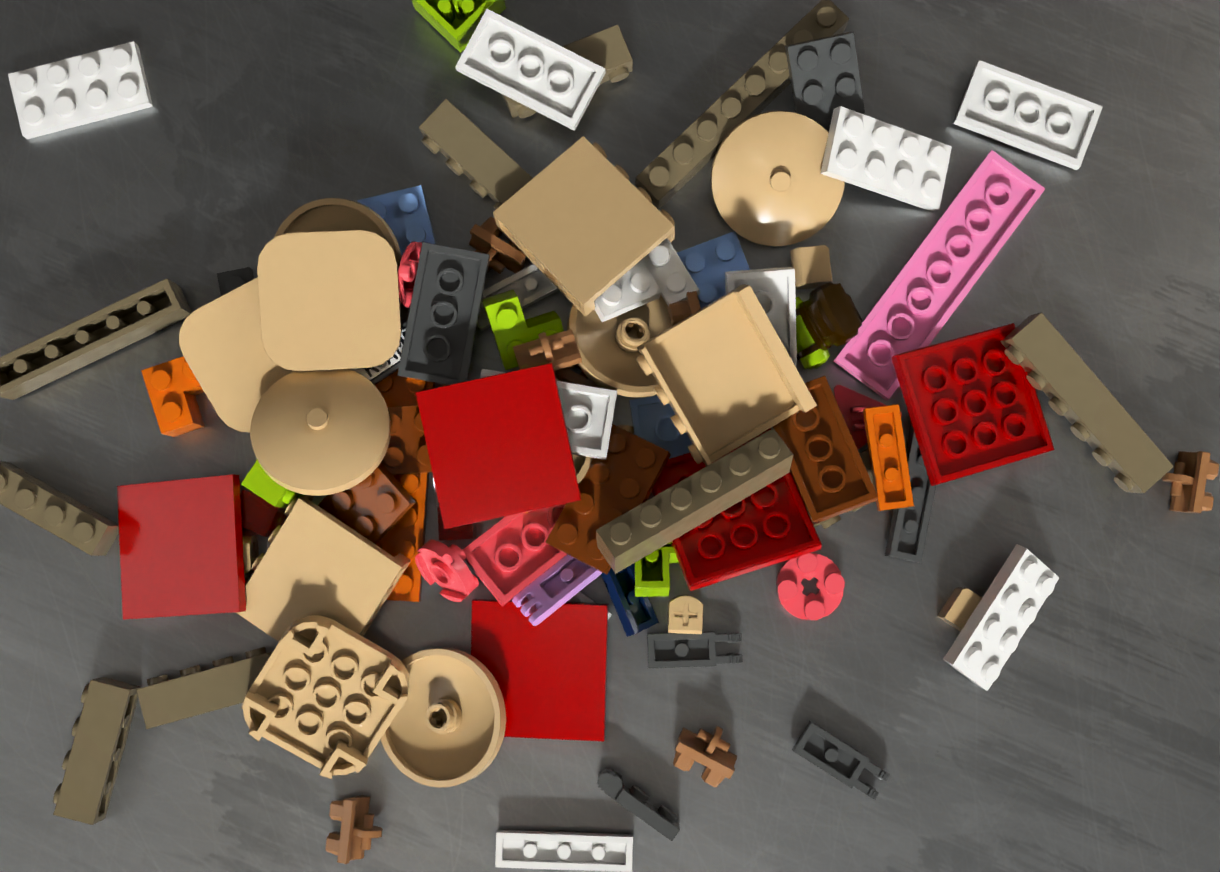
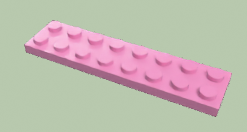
(940, 272)

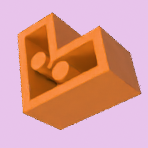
(173, 396)

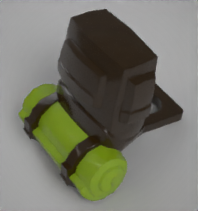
(824, 321)

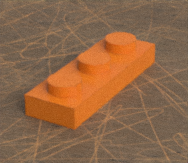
(888, 457)

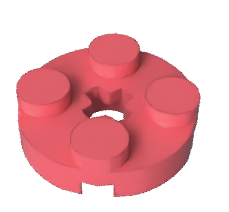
(446, 568)
(829, 585)

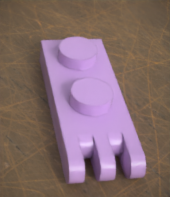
(554, 588)

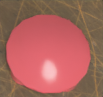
(407, 272)

